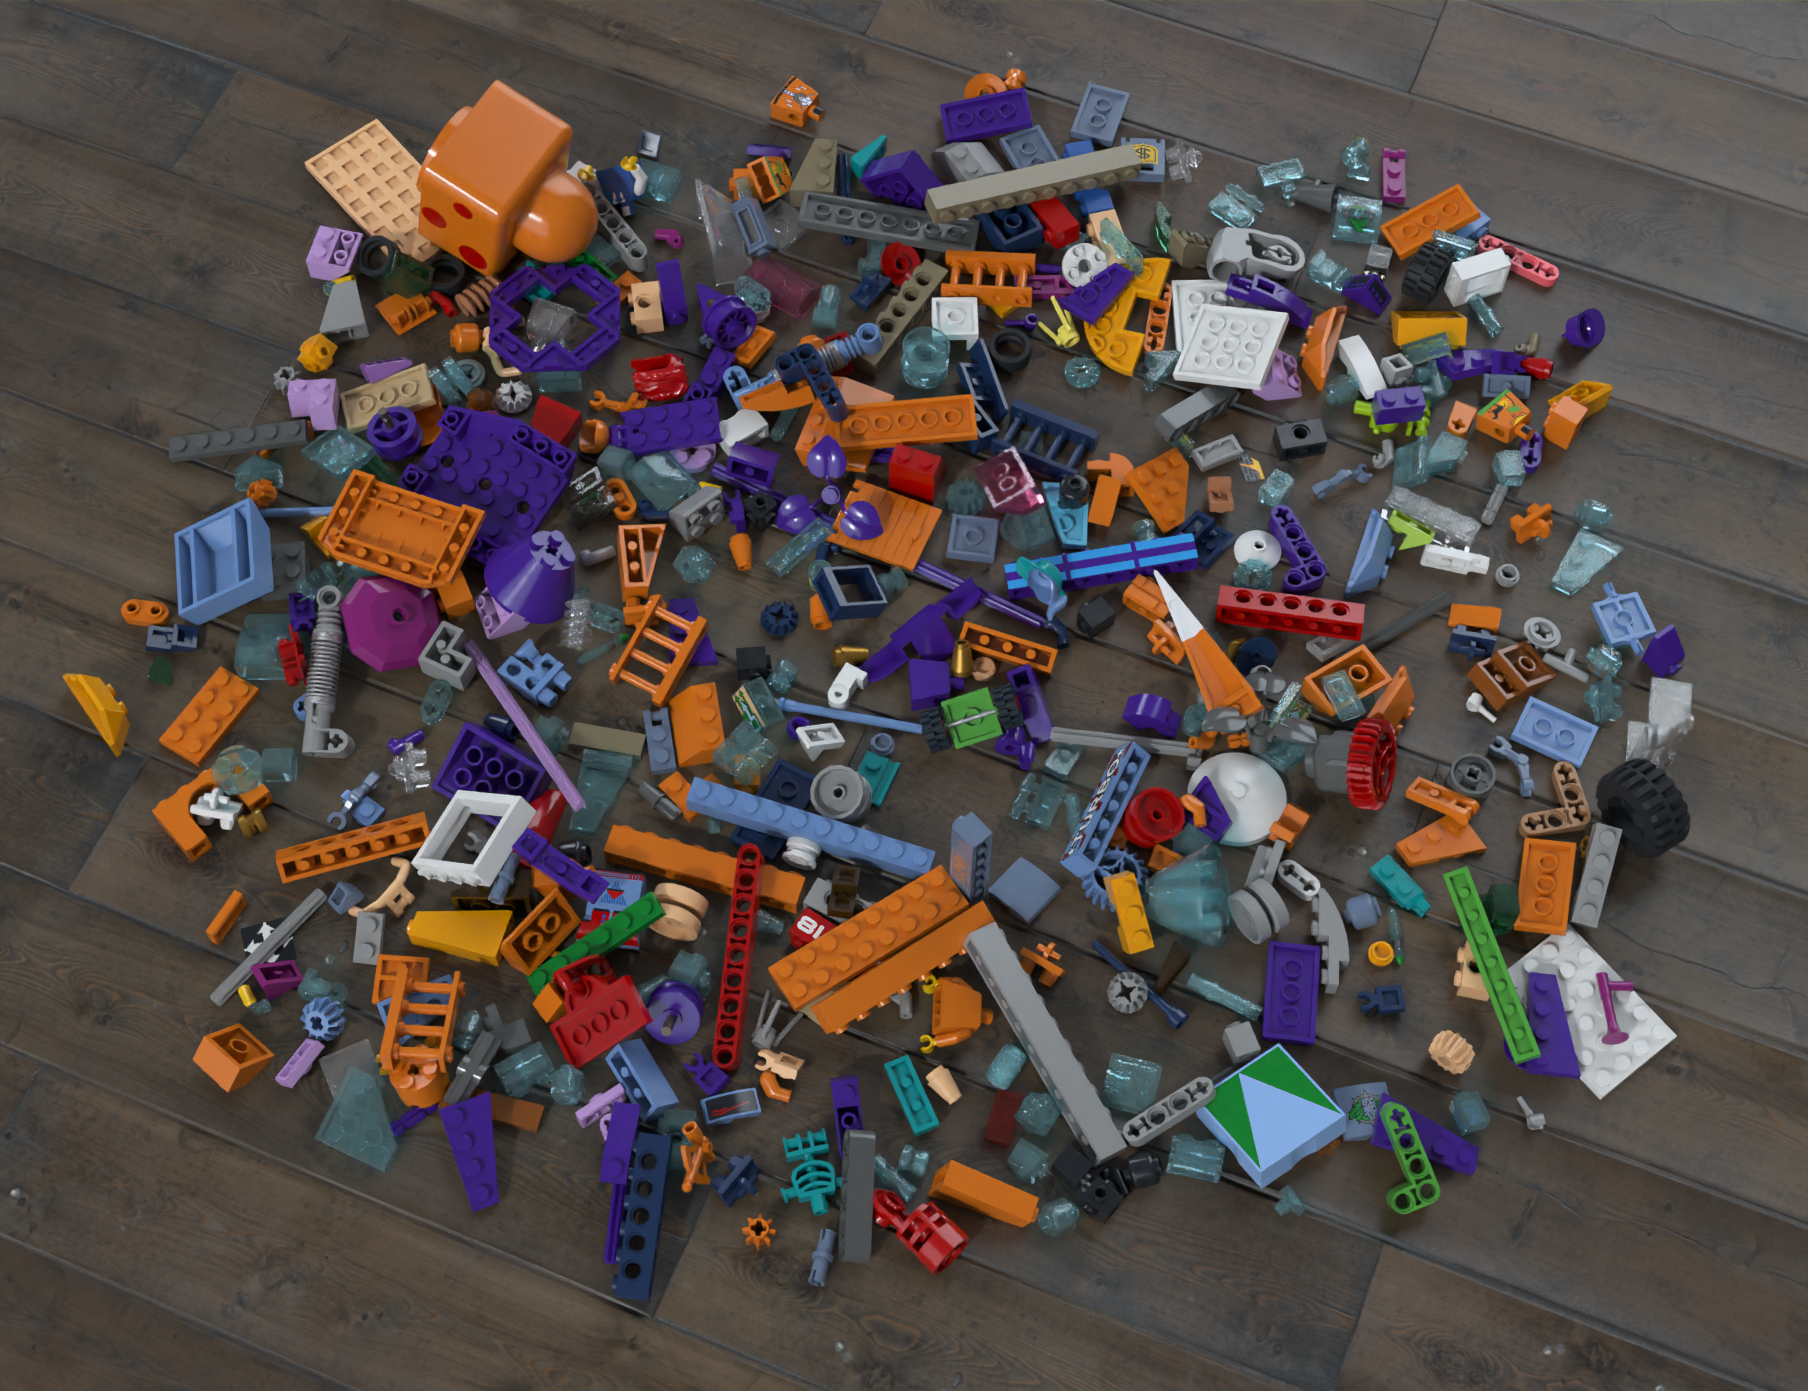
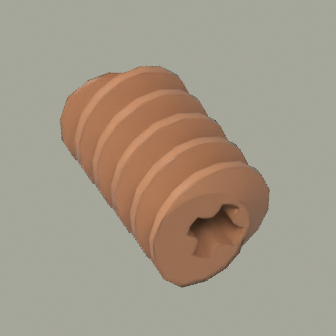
(477, 295)

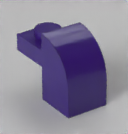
(1152, 711)

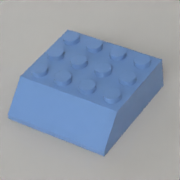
(223, 562)

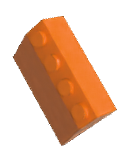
(819, 424)

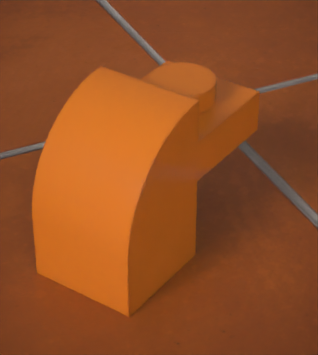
(1116, 467)
(1290, 825)

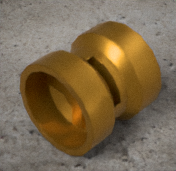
(252, 823)

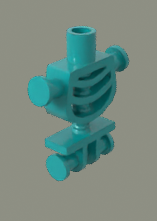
(816, 1190)

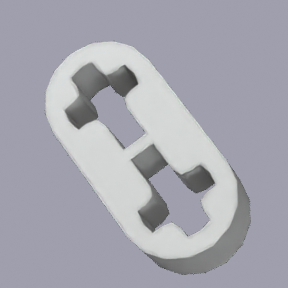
(1298, 879)

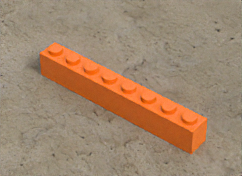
(698, 866)
(900, 970)

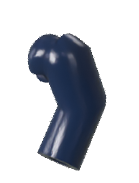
(650, 514)
(825, 549)
(1060, 630)

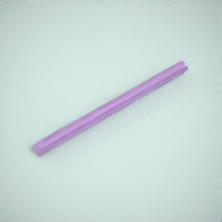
(526, 728)

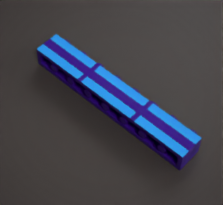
(1112, 564)

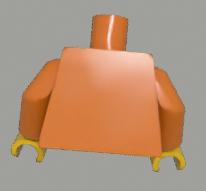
(955, 1012)

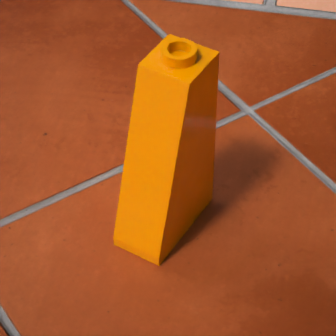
(463, 933)

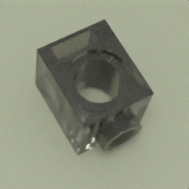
(1378, 261)

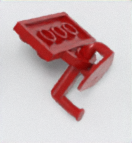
(598, 1009)

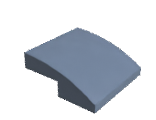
(1024, 890)

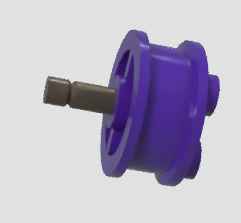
(395, 433)

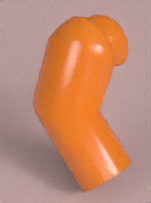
(1204, 741)
(771, 1087)

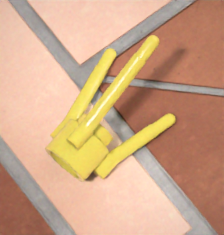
(1067, 332)

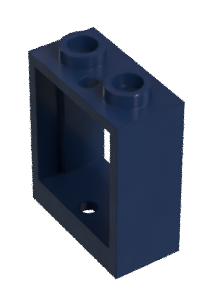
(833, 600)

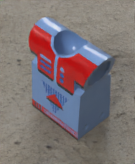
(622, 892)

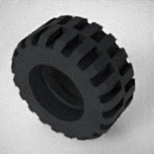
(1645, 807)

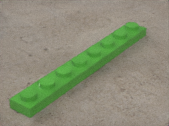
(1491, 966)

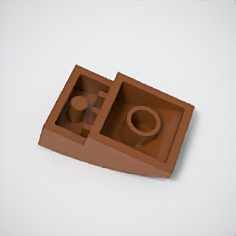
(1511, 675)

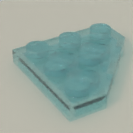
(359, 1122)

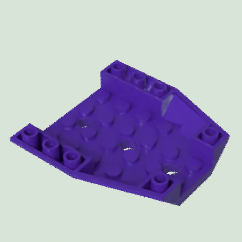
(499, 449)

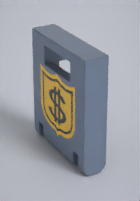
(1151, 155)

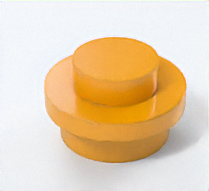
(1380, 953)

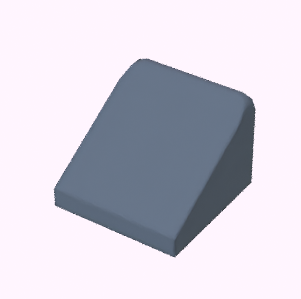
(345, 897)

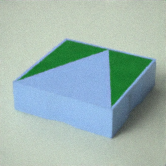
(1272, 1115)

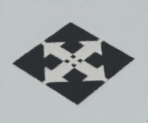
(256, 934)

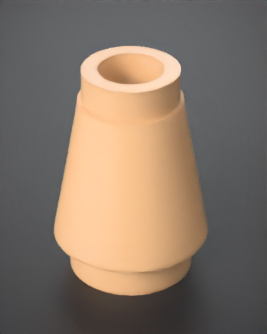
(943, 1083)

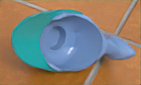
(1046, 583)

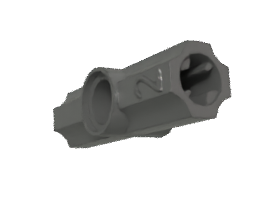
(473, 1068)

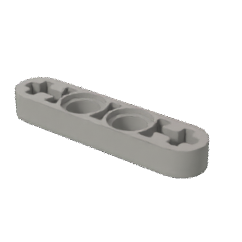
(1167, 1108)

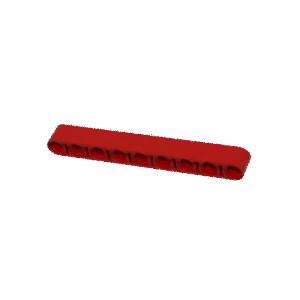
(744, 967)

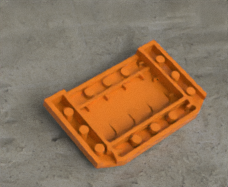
(399, 532)

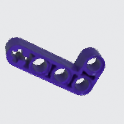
(1284, 525)

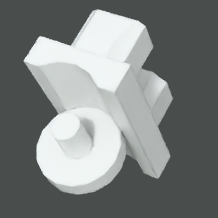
(217, 806)

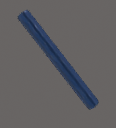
(844, 186)

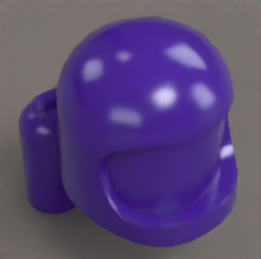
(1013, 743)

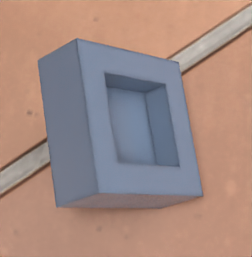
(649, 143)

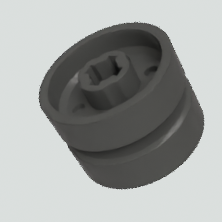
(1471, 776)

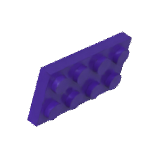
(986, 116)
(1291, 993)

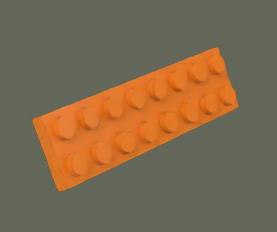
(868, 938)

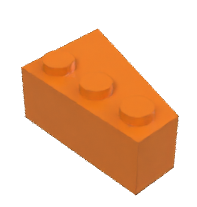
(455, 599)

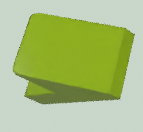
(1415, 532)

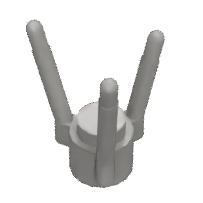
(764, 1035)

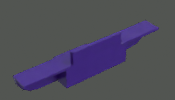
(925, 632)

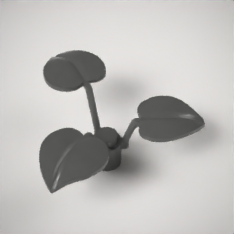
(1228, 720)

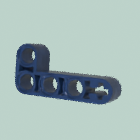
(805, 362)

